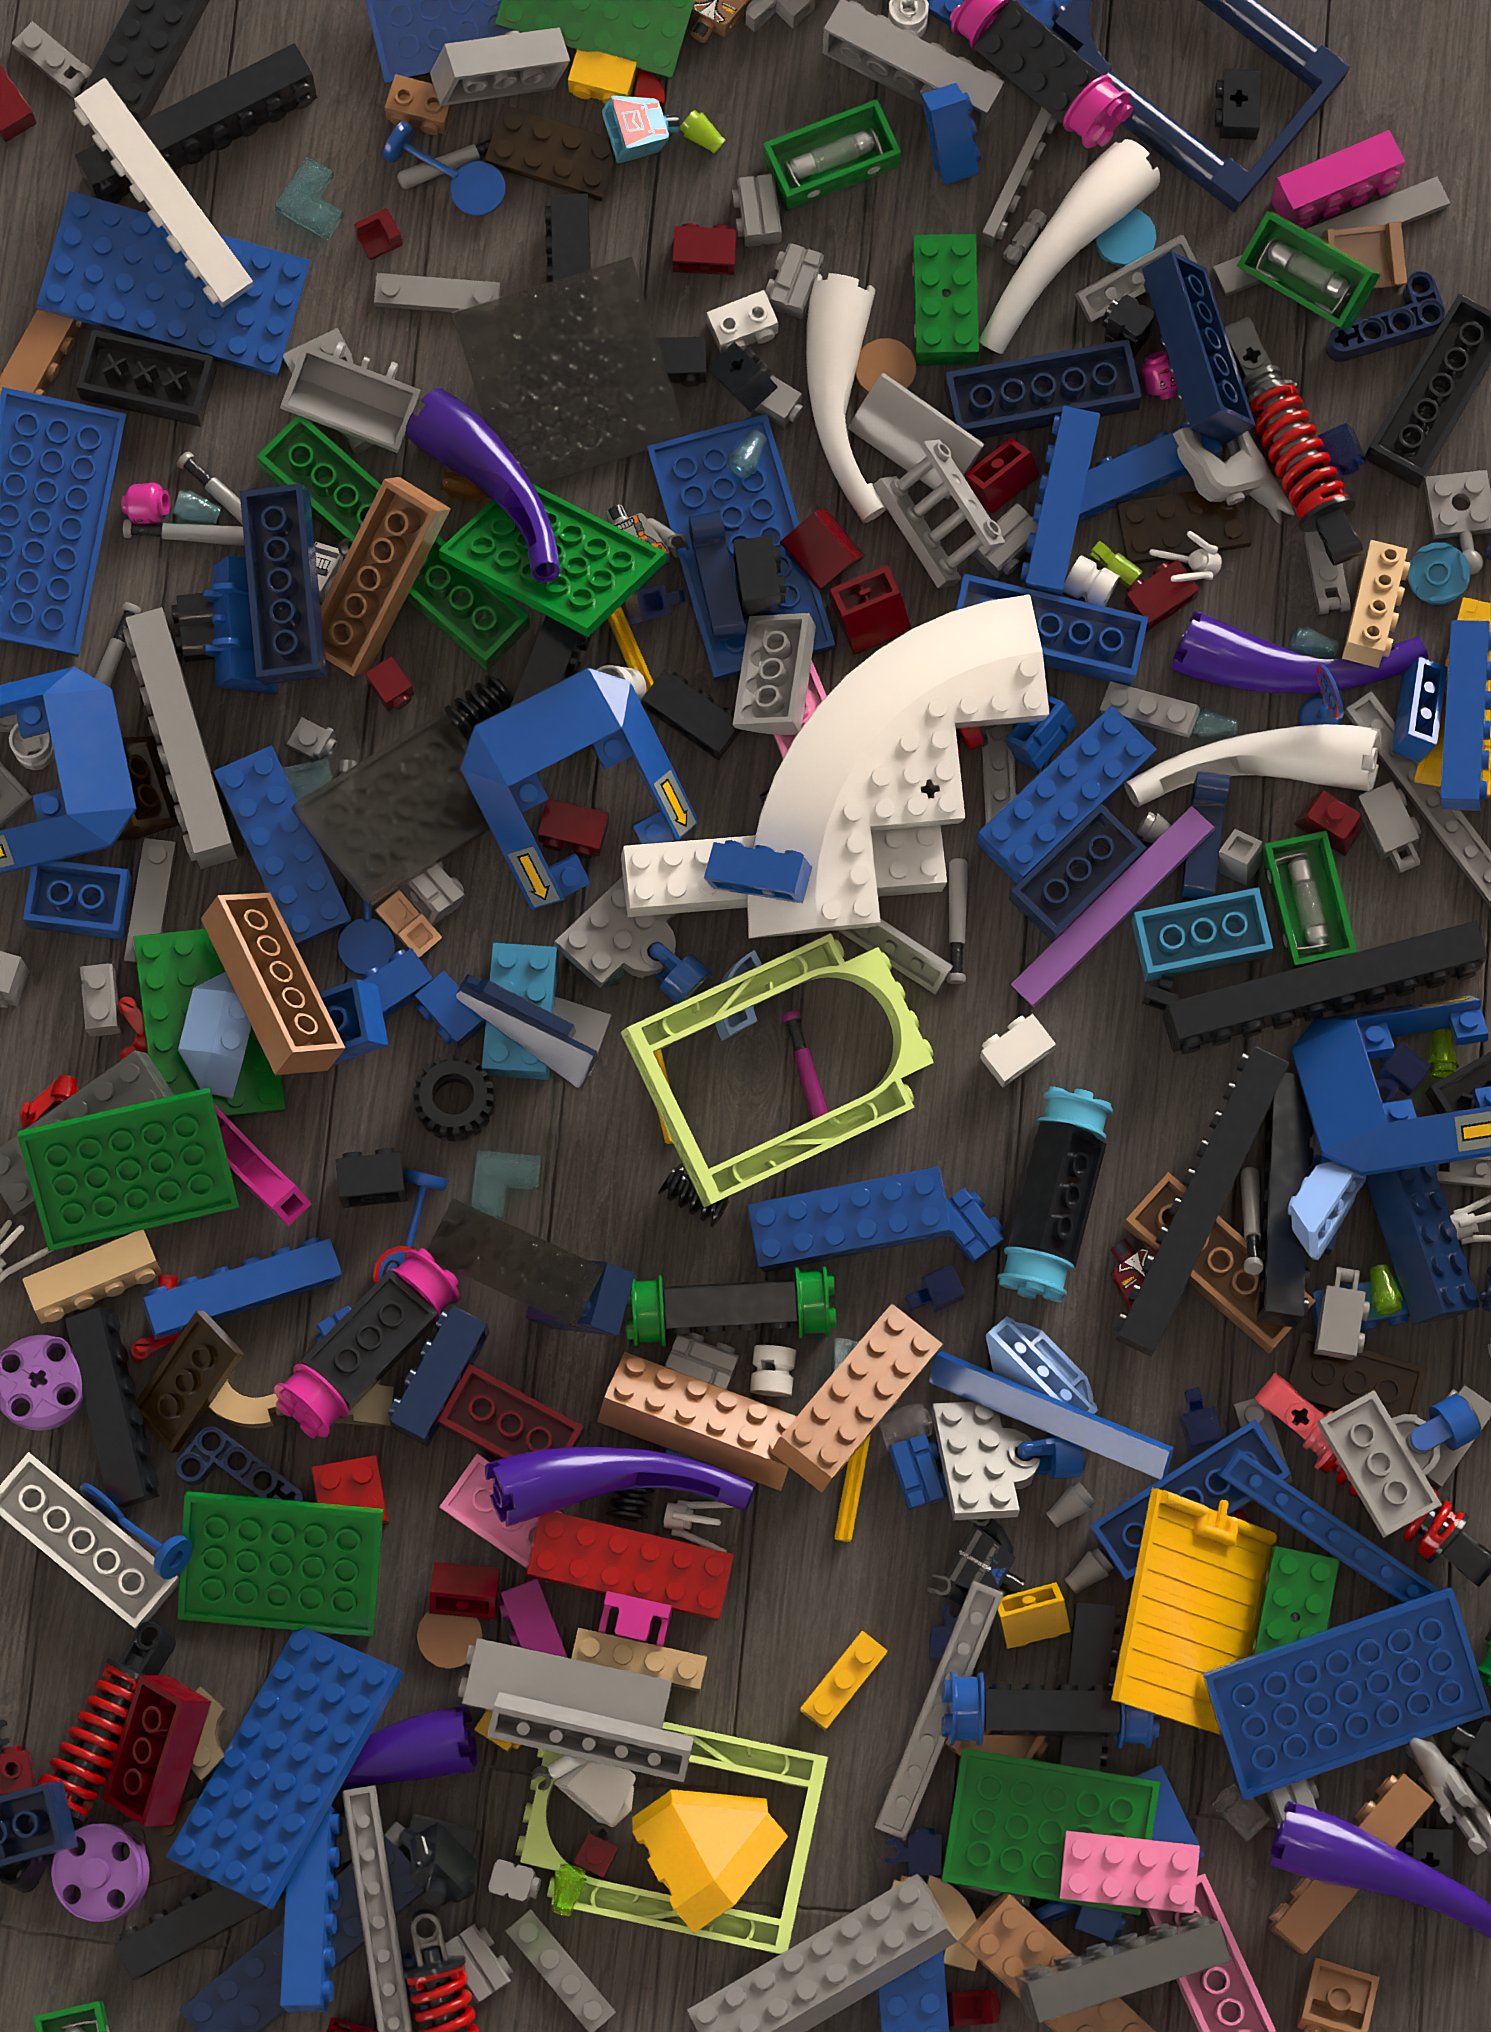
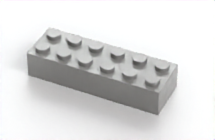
(907, 62)

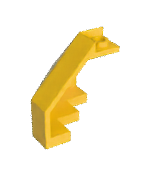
(707, 1849)

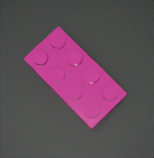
(1339, 180)

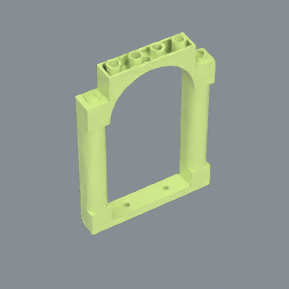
(812, 961)
(654, 1908)

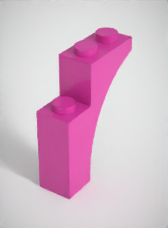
(261, 1175)

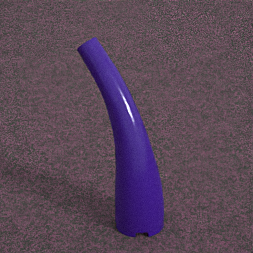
(474, 451)
(1242, 661)
(559, 1477)
(416, 1750)
(1347, 1856)

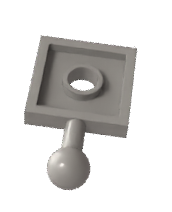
(1450, 522)

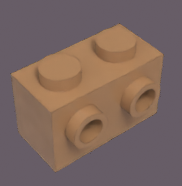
(417, 105)

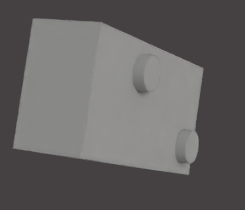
(499, 66)

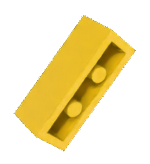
(843, 1680)

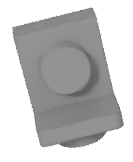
(312, 740)

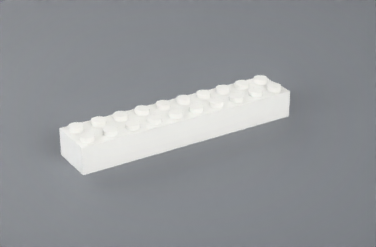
(671, 874)

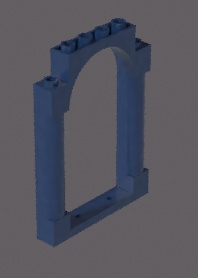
(1219, 177)

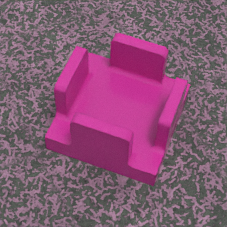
(635, 1617)

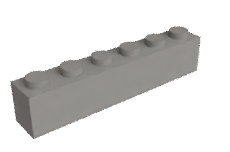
(590, 1737)

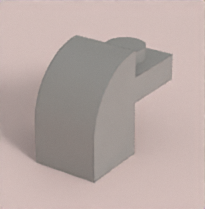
(789, 10)

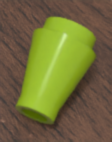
(701, 131)

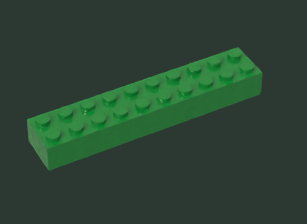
(341, 494)

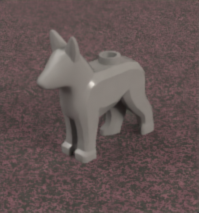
(1238, 477)
(1453, 1794)

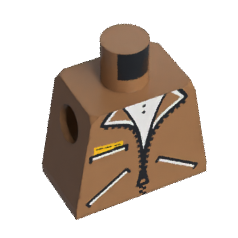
(716, 17)

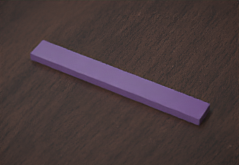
(1112, 907)

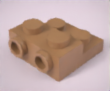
(1337, 1999)

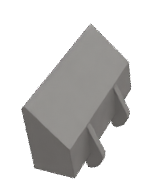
(351, 397)

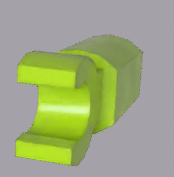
(1116, 563)

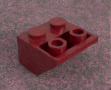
(870, 609)

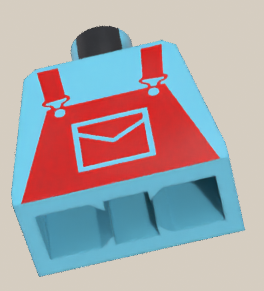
(637, 126)

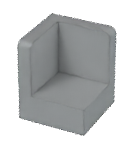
(1240, 857)

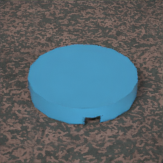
(1127, 239)
(1438, 574)

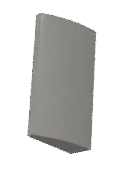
(900, 421)
(775, 674)

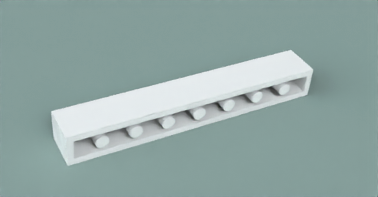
(163, 193)

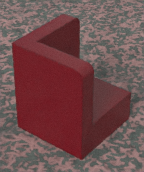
(378, 234)

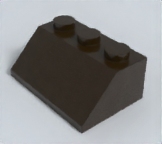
(150, 789)

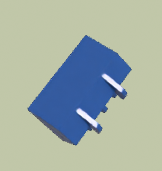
(233, 629)

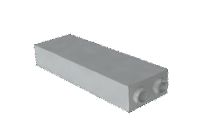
(562, 1683)

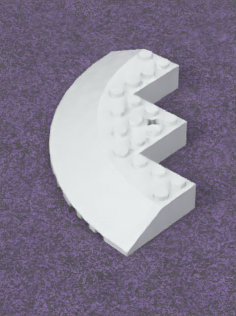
(881, 743)

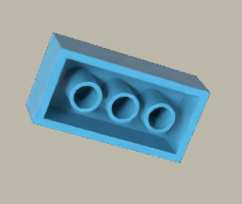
(1202, 934)
(533, 975)

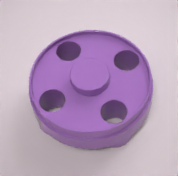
(40, 1382)
(101, 1873)

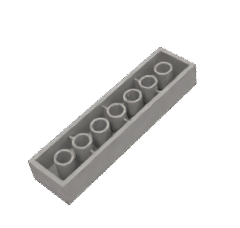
(182, 744)
(832, 1966)

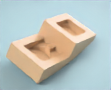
(408, 923)

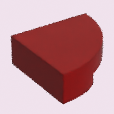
(649, 87)

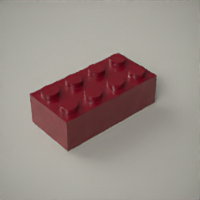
(504, 1418)
(156, 1750)

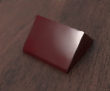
(821, 548)

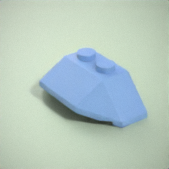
(215, 1036)
(1323, 1205)
(1037, 1362)

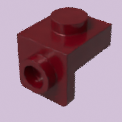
(973, 2007)

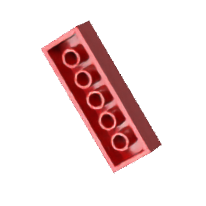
(629, 1563)

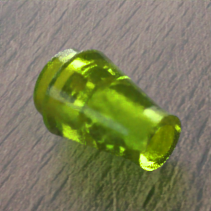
(1442, 1054)
(1384, 1291)
(567, 1888)

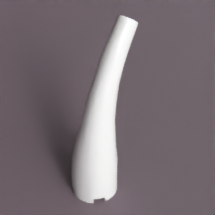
(1094, 203)
(833, 346)
(1309, 753)

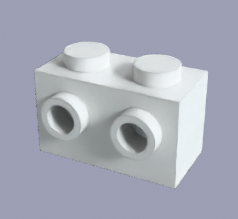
(743, 322)
(1017, 1049)

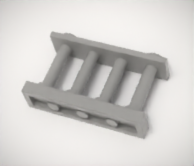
(911, 516)

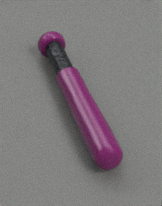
(808, 1076)

